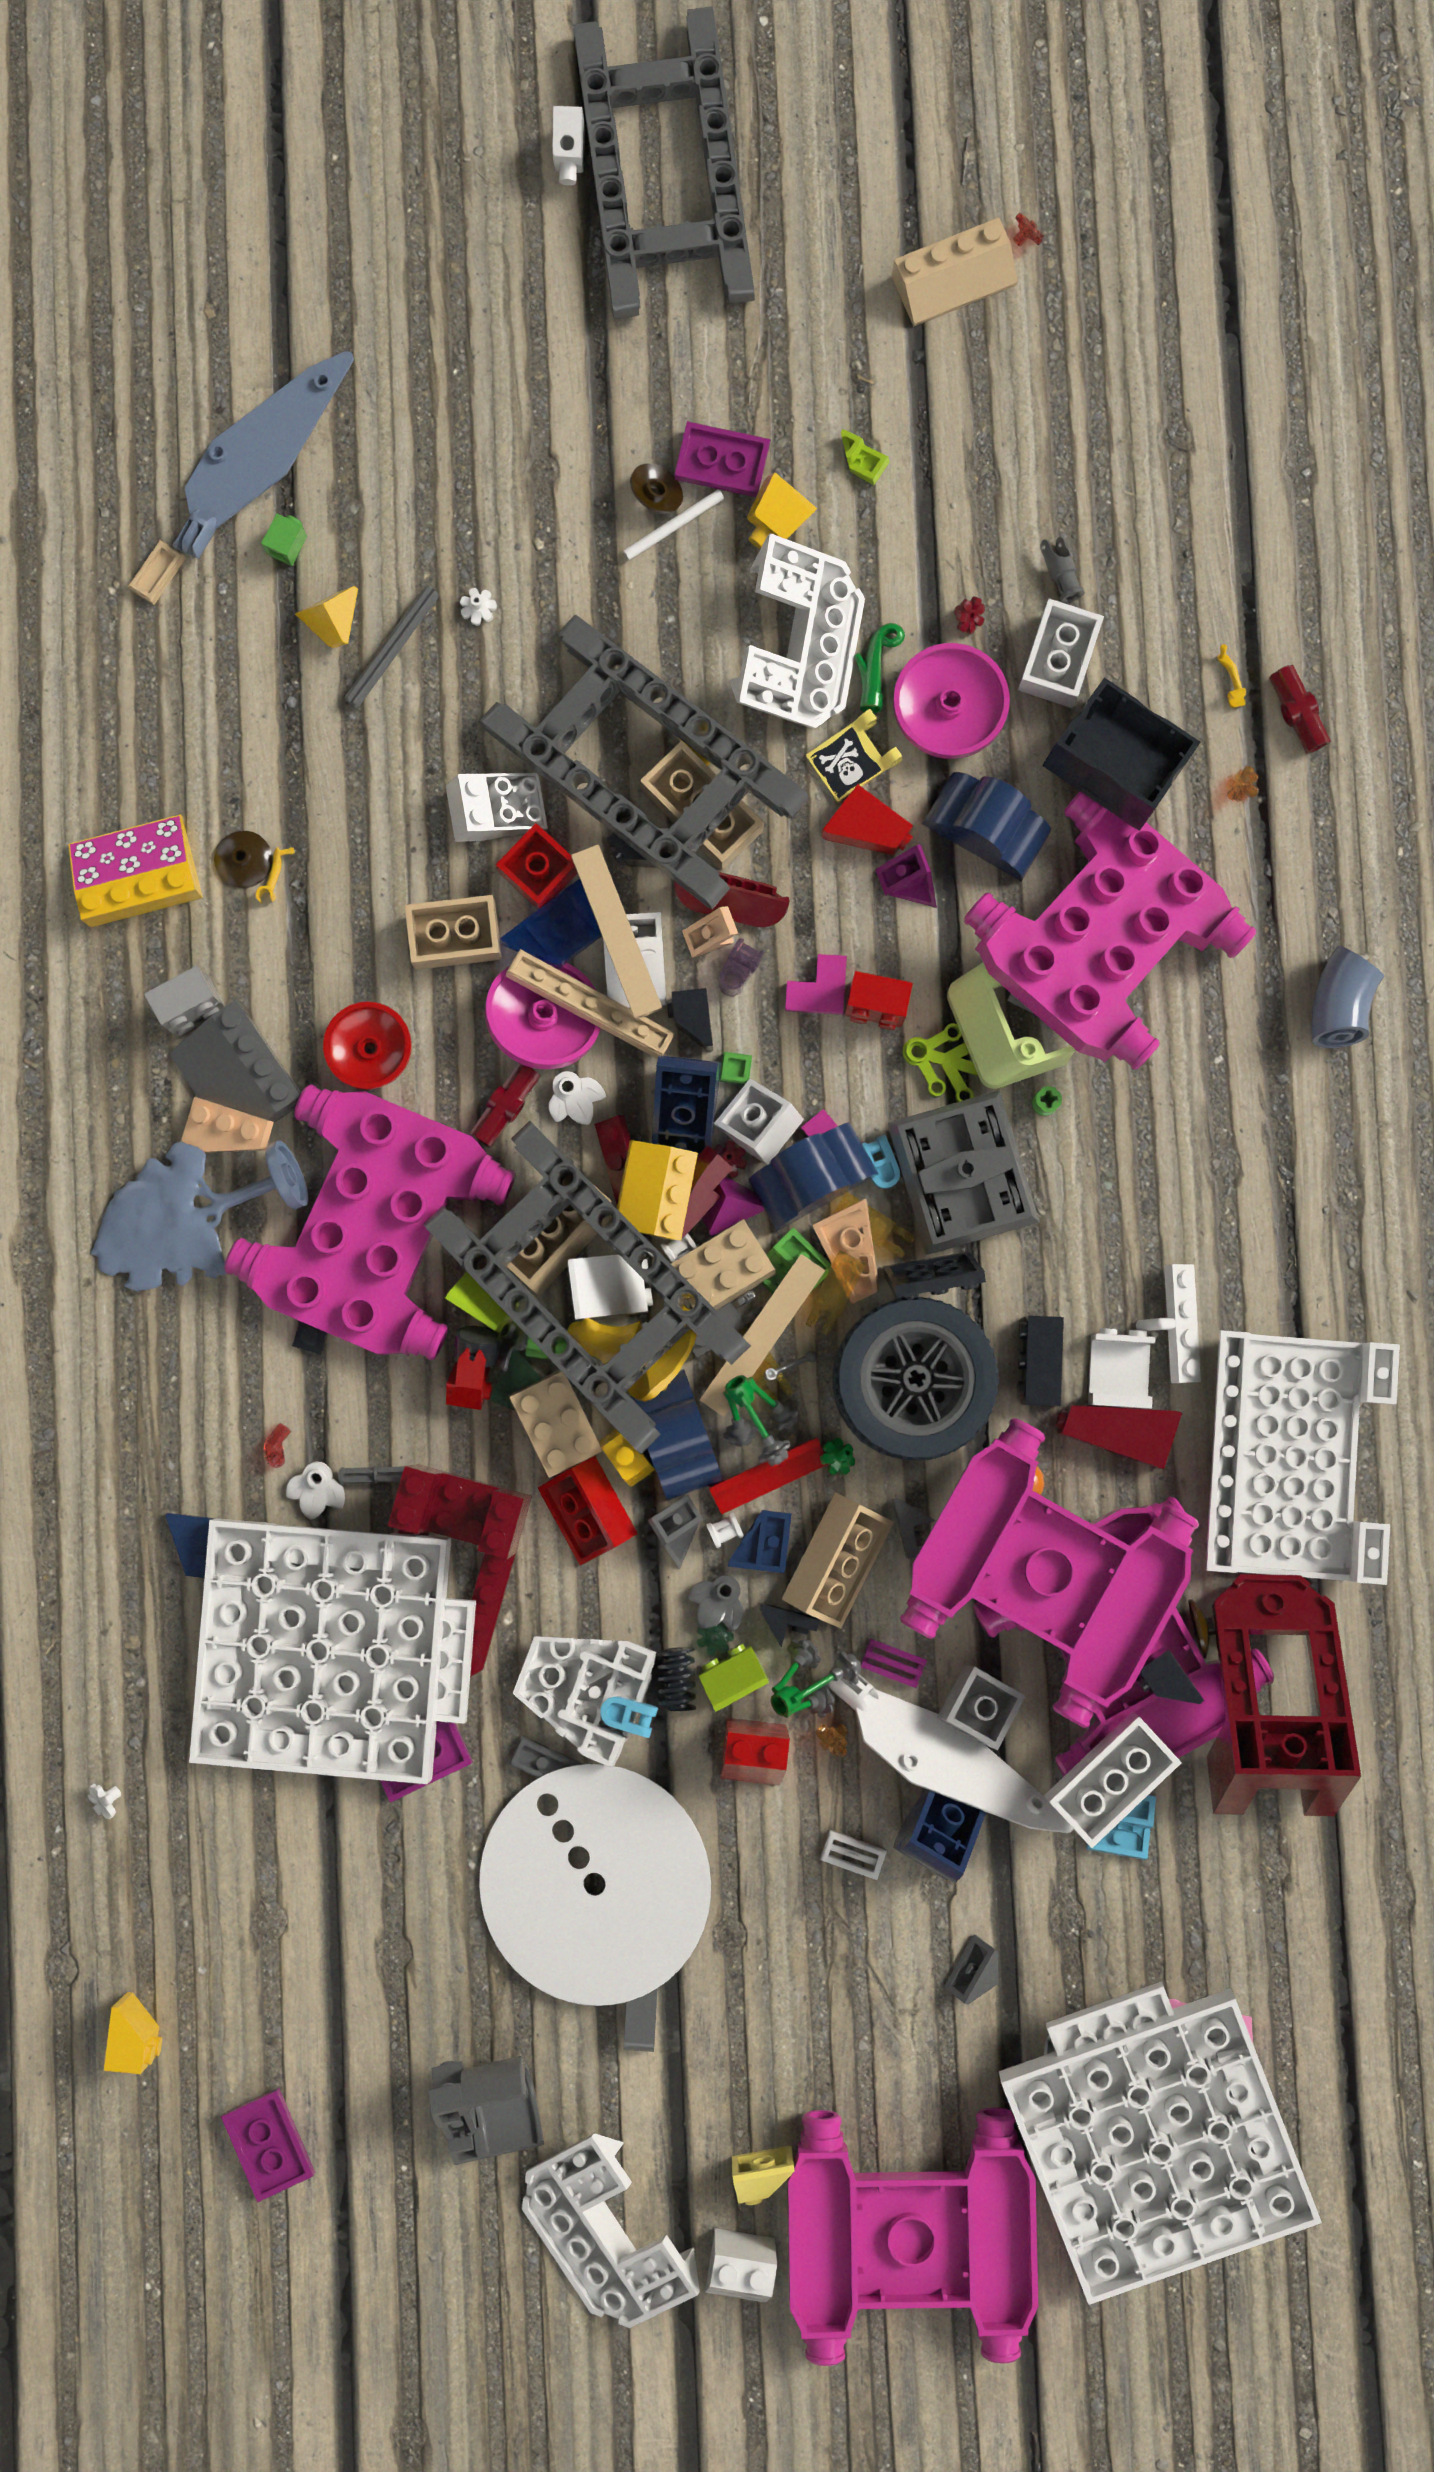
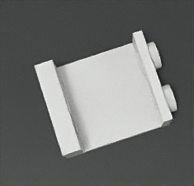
(1119, 1369)

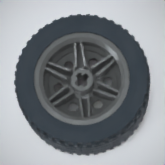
(946, 1337)

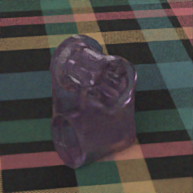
(742, 963)

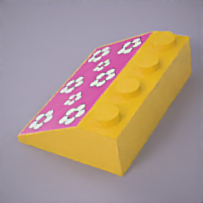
(133, 871)

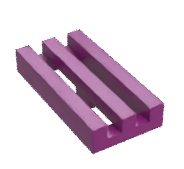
(916, 1671)

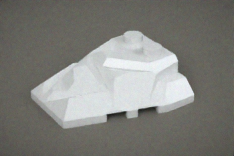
(573, 1678)

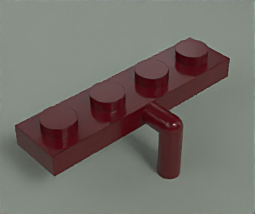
(614, 1143)

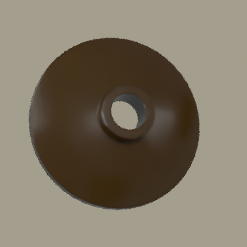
(656, 488)
(250, 870)
(1202, 1627)

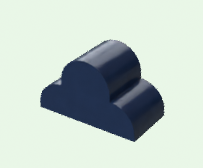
(989, 822)
(685, 1102)
(812, 1174)
(683, 1449)
(940, 1834)

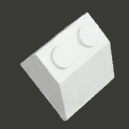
(759, 1121)

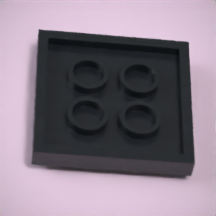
(934, 1275)

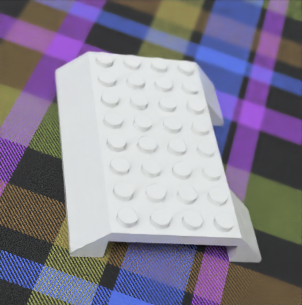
(1291, 1457)

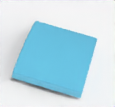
(1131, 1834)

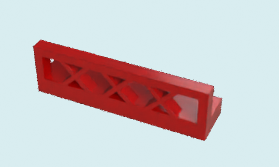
(766, 1478)

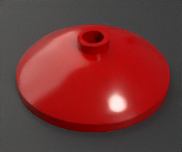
(357, 1028)

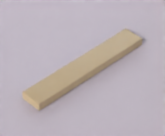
(616, 932)
(589, 1004)
(766, 1329)

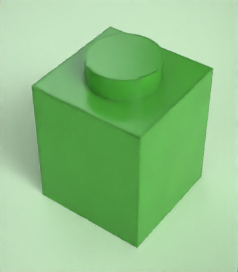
(284, 539)

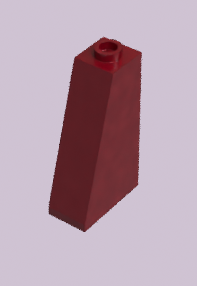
(1128, 1432)

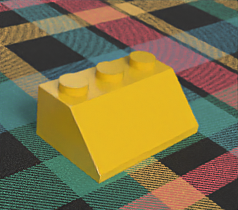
(656, 1188)

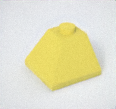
(761, 2173)

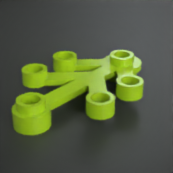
(950, 1061)

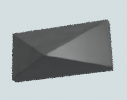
(974, 1972)

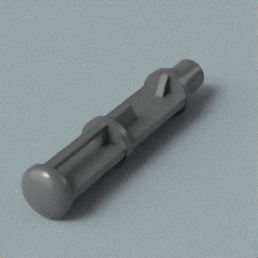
(370, 1475)

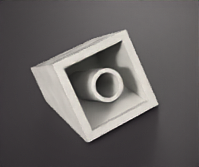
(607, 1288)
(742, 2266)

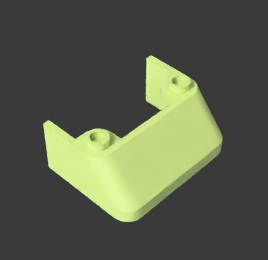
(988, 1036)

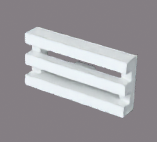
(881, 1852)

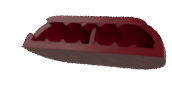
(747, 901)

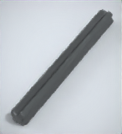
(392, 646)

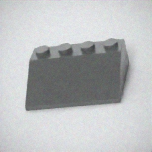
(236, 1066)

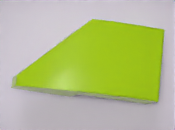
(863, 460)

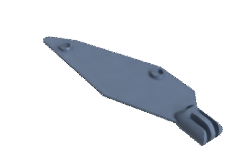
(256, 451)

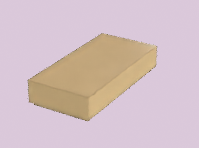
(156, 572)

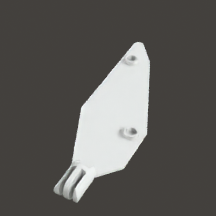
(944, 1758)

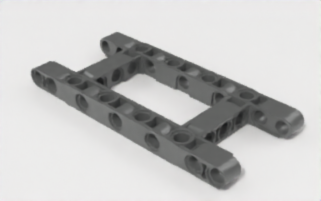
(656, 83)
(677, 715)
(523, 1225)

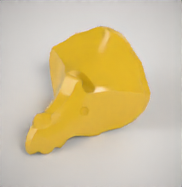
(605, 1342)

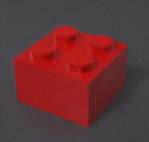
(537, 867)
(878, 1000)

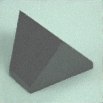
(677, 1527)

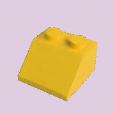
(131, 2037)

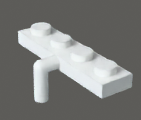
(1180, 1323)

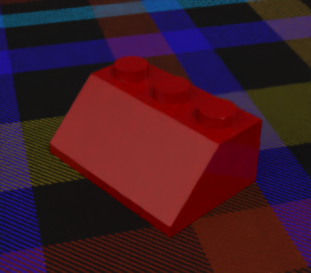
(587, 1510)

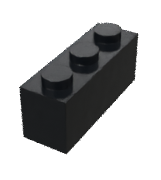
(1041, 1360)

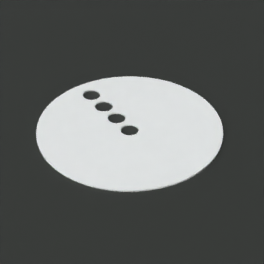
(606, 1943)

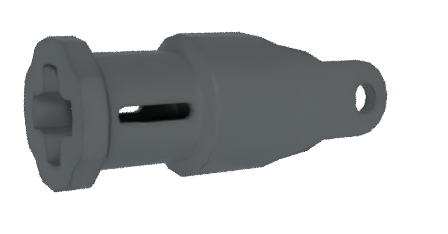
(1062, 570)

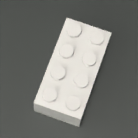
(1112, 1779)

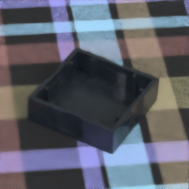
(1121, 754)

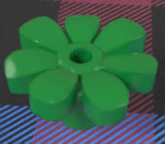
(838, 1456)

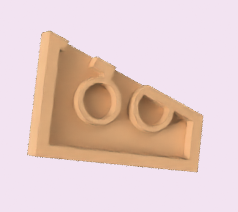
(223, 1129)
(851, 1233)

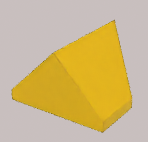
(331, 617)

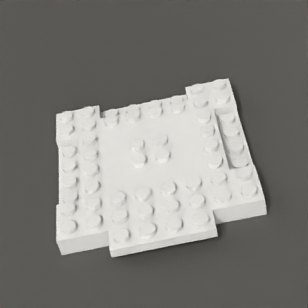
(328, 1651)
(1156, 2139)

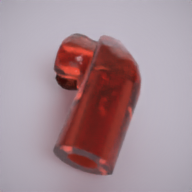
(273, 1446)

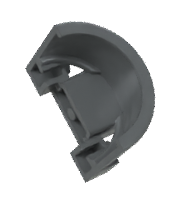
(503, 2103)

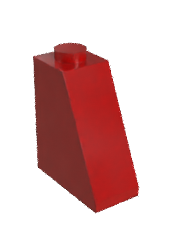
(868, 824)

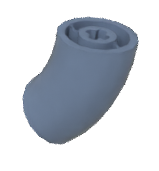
(1344, 1000)

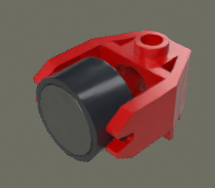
(474, 1352)

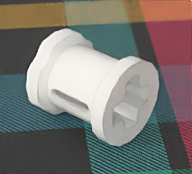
(676, 1249)
(724, 1530)

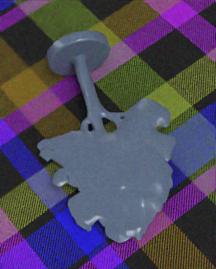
(157, 1227)

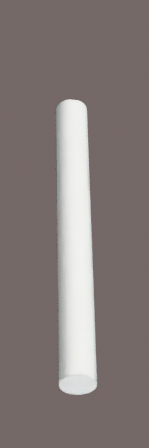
(674, 524)

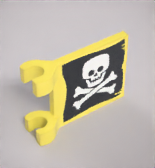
(851, 758)

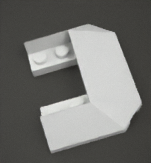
(823, 637)
(589, 2245)

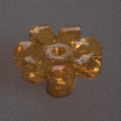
(1242, 784)
(833, 1738)

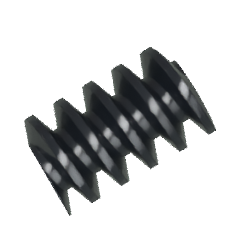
(676, 1679)

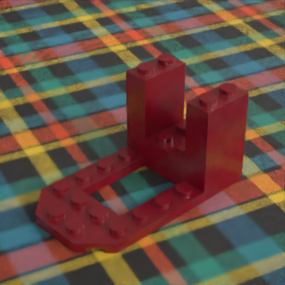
(471, 1513)
(1280, 1750)

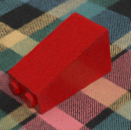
(755, 1751)

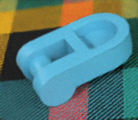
(887, 1168)
(617, 1714)

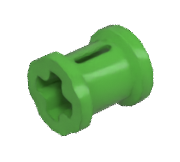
(1040, 1107)

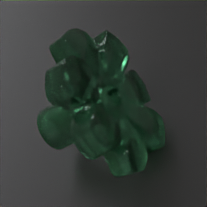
(714, 1644)

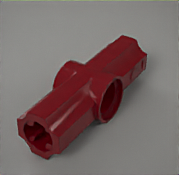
(1299, 709)
(505, 1104)

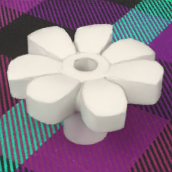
(478, 606)
(103, 1800)

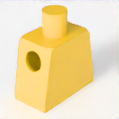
(777, 510)
(625, 1458)

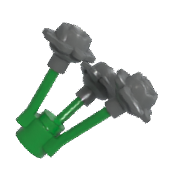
(741, 1392)
(818, 1695)

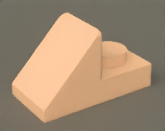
(710, 932)

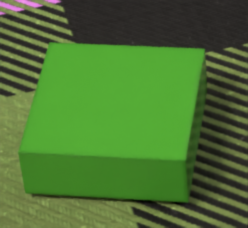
(735, 1068)

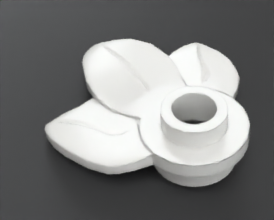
(577, 1101)
(315, 1494)

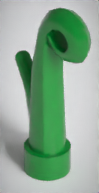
(871, 670)

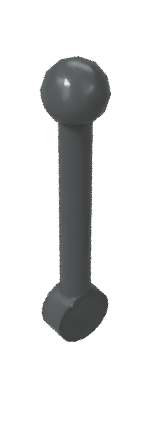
(771, 1373)

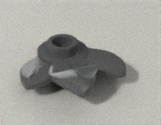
(512, 1338)
(716, 1607)

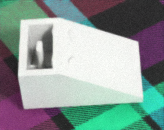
(494, 805)
(648, 934)

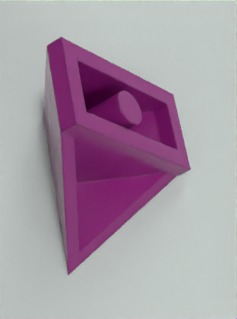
(908, 877)
(733, 1206)

